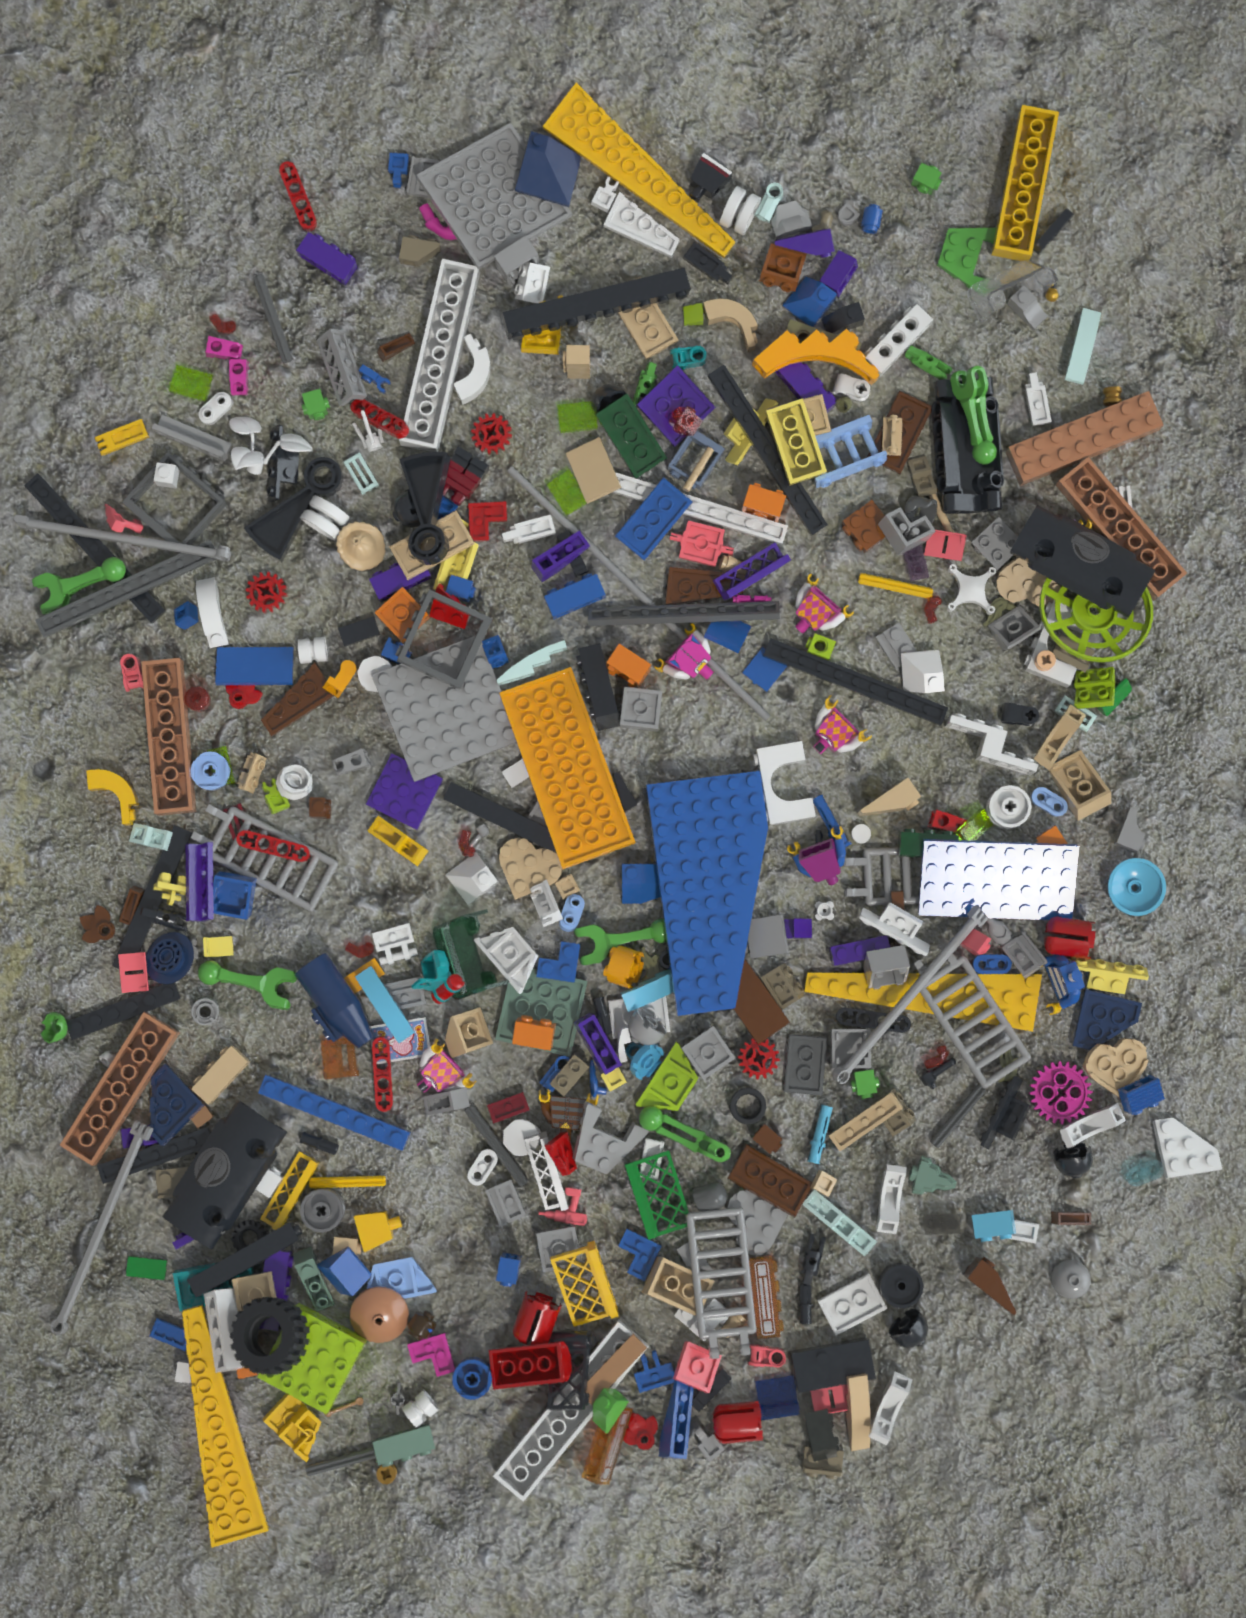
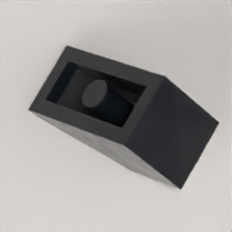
(844, 318)

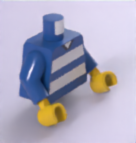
(1065, 980)

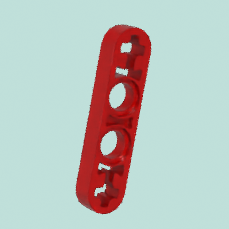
(298, 196)
(379, 418)
(273, 844)
(382, 1073)

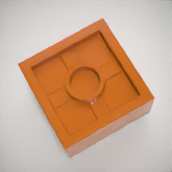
(764, 502)
(398, 612)
(628, 666)

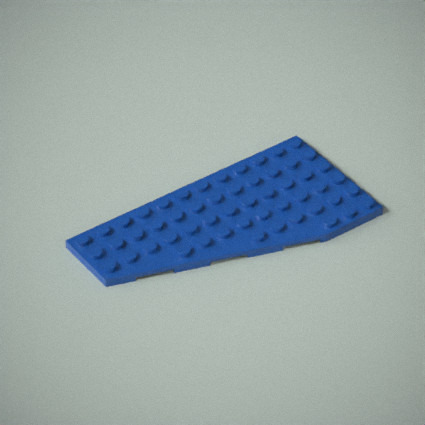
(708, 869)

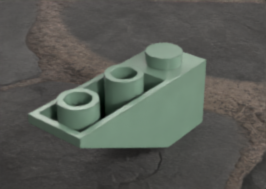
(313, 1279)

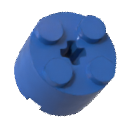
(463, 1384)

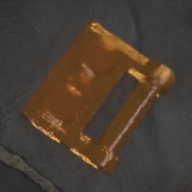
(333, 1059)

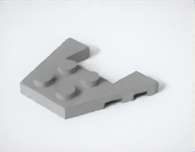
(601, 1149)

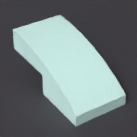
(150, 836)

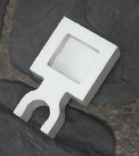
(604, 196)

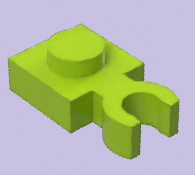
(273, 799)

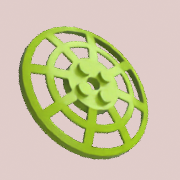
(1093, 624)

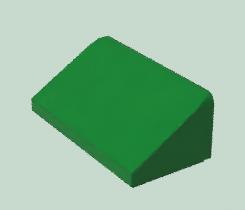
(1122, 690)

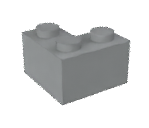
(902, 533)

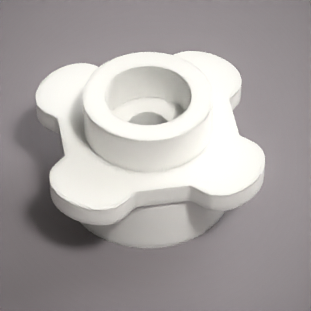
(828, 914)

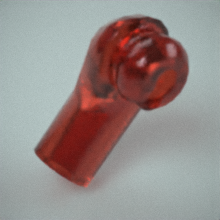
(223, 327)
(930, 608)
(361, 951)
(934, 1061)

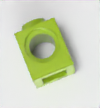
(828, 644)

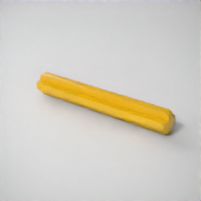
(894, 585)
(351, 1181)

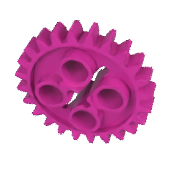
(1072, 1105)

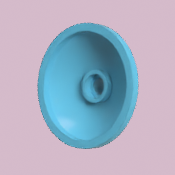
(1149, 883)

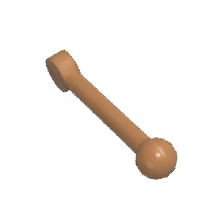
(359, 1401)

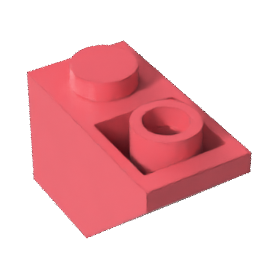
(976, 943)

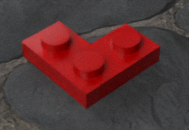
(481, 514)

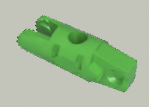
(928, 363)
(648, 378)

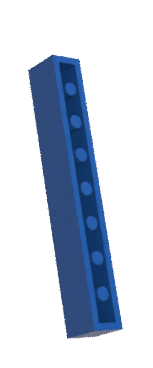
(334, 1112)

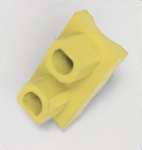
(163, 884)

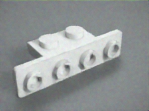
(898, 925)

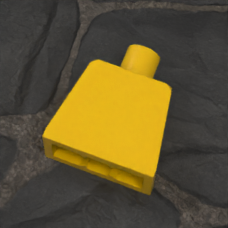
(375, 1228)

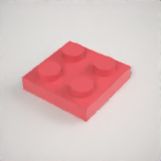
(696, 1367)

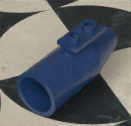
(335, 1001)

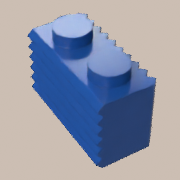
(1141, 1094)

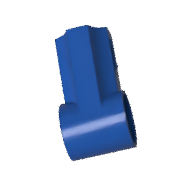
(552, 1073)

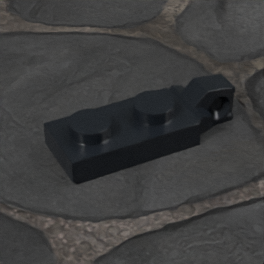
(707, 263)

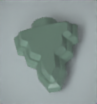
(928, 1177)

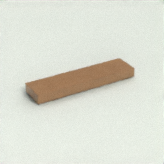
(614, 1367)

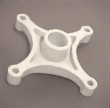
(971, 589)

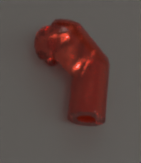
(464, 846)

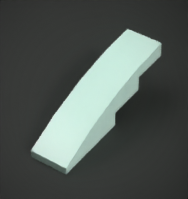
(1083, 346)
(524, 668)
(839, 1223)

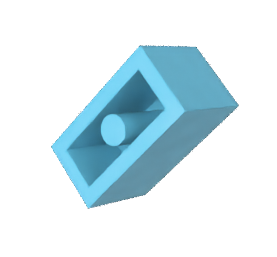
(994, 1224)

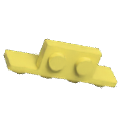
(738, 437)
(457, 565)
(1109, 975)

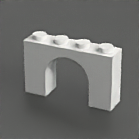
(1061, 672)
(779, 810)

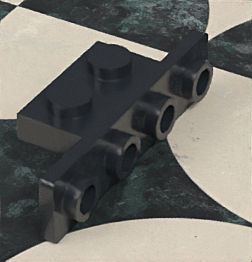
(282, 466)
(1008, 1116)

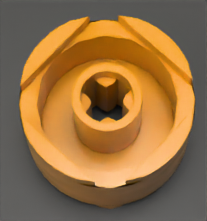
(624, 966)

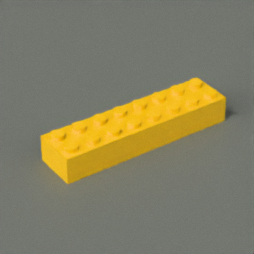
(1025, 183)

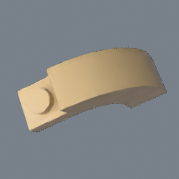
(733, 312)
(1059, 736)

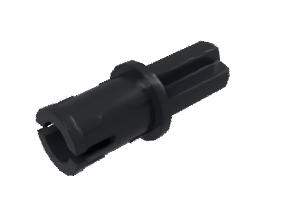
(602, 1014)
(319, 1143)
(805, 1304)

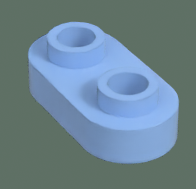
(1048, 801)
(571, 911)

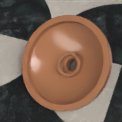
(383, 1304)

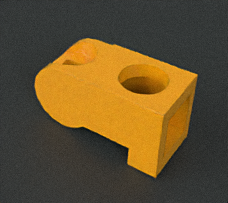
(344, 675)

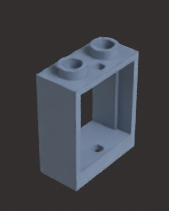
(703, 442)

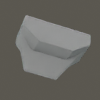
(790, 219)

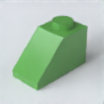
(608, 1408)

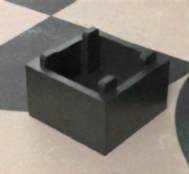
(820, 1434)

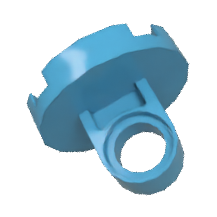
(645, 1060)

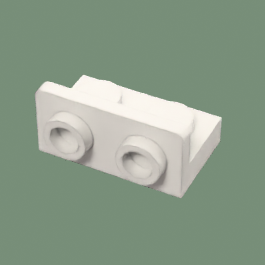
(532, 282)

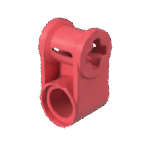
(131, 674)
(765, 1355)

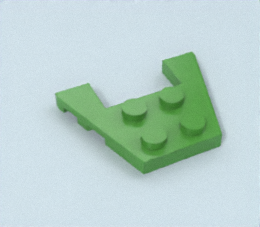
(962, 250)

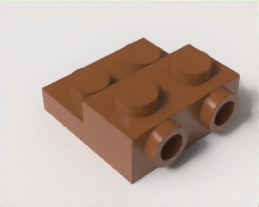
(782, 268)
(864, 526)

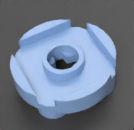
(202, 764)

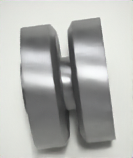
(314, 1218)

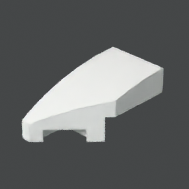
(622, 1038)

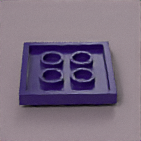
(670, 393)
(401, 796)

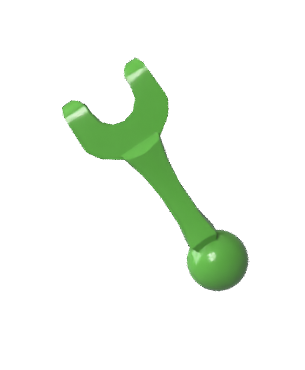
(973, 400)
(62, 589)
(605, 941)
(212, 973)
(652, 1119)

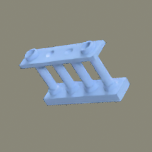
(845, 433)

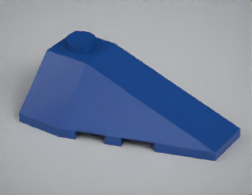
(639, 883)

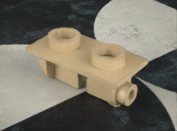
(892, 435)
(255, 764)

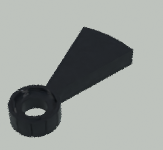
(426, 481)
(279, 526)

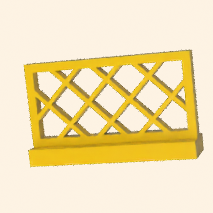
(600, 1278)

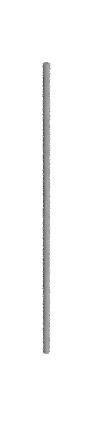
(633, 588)

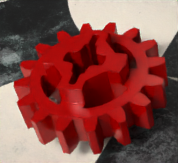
(498, 438)
(263, 599)
(767, 1055)

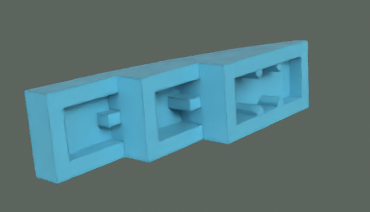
(648, 991)
(385, 1004)

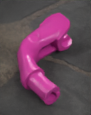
(434, 224)

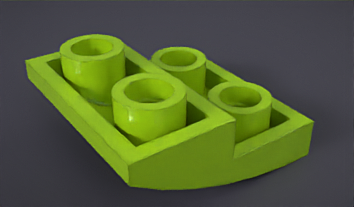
(1094, 688)

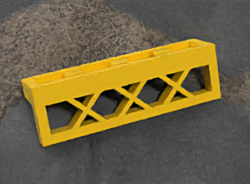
(296, 1193)

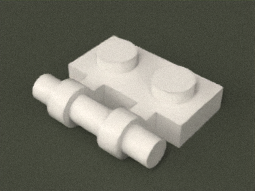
(392, 938)

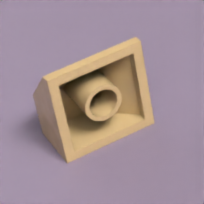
(467, 1033)

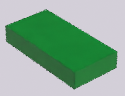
(146, 1268)

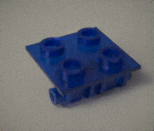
(777, 1397)

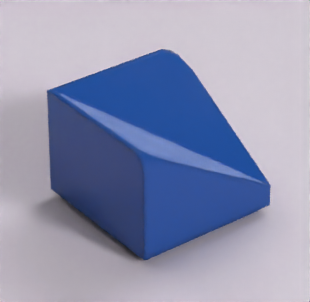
(186, 615)

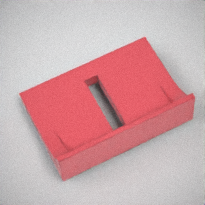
(954, 547)
(133, 962)
(821, 1399)

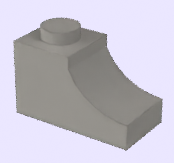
(1027, 308)
(1129, 834)
(446, 1101)

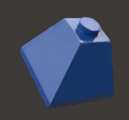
(810, 301)

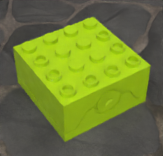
(325, 1364)

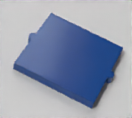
(763, 670)

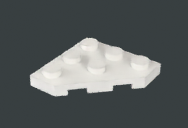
(1183, 1150)

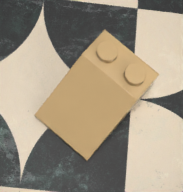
(1080, 785)
(896, 799)
(673, 1285)

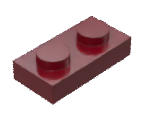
(508, 1107)

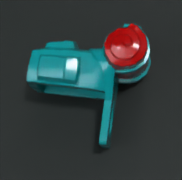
(438, 977)

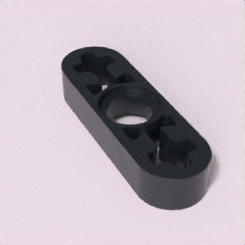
(1052, 231)

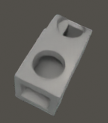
(351, 762)

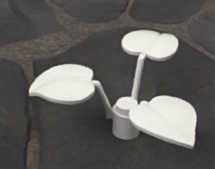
(255, 460)

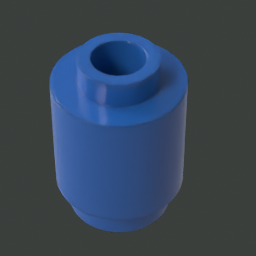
(871, 219)

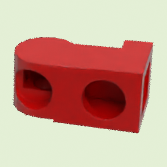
(945, 821)

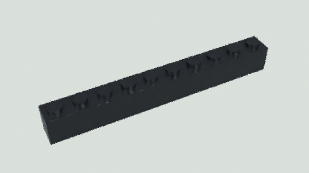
(596, 303)

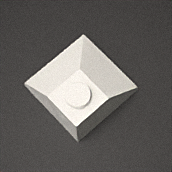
(922, 671)
(472, 878)

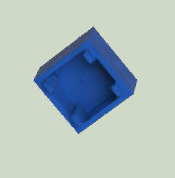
(233, 895)

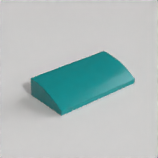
(185, 1295)

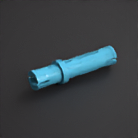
(820, 1134)

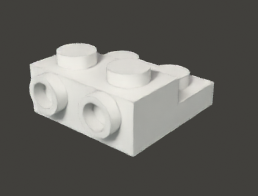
(710, 1324)

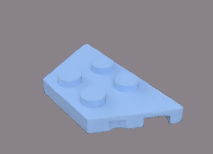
(402, 1276)

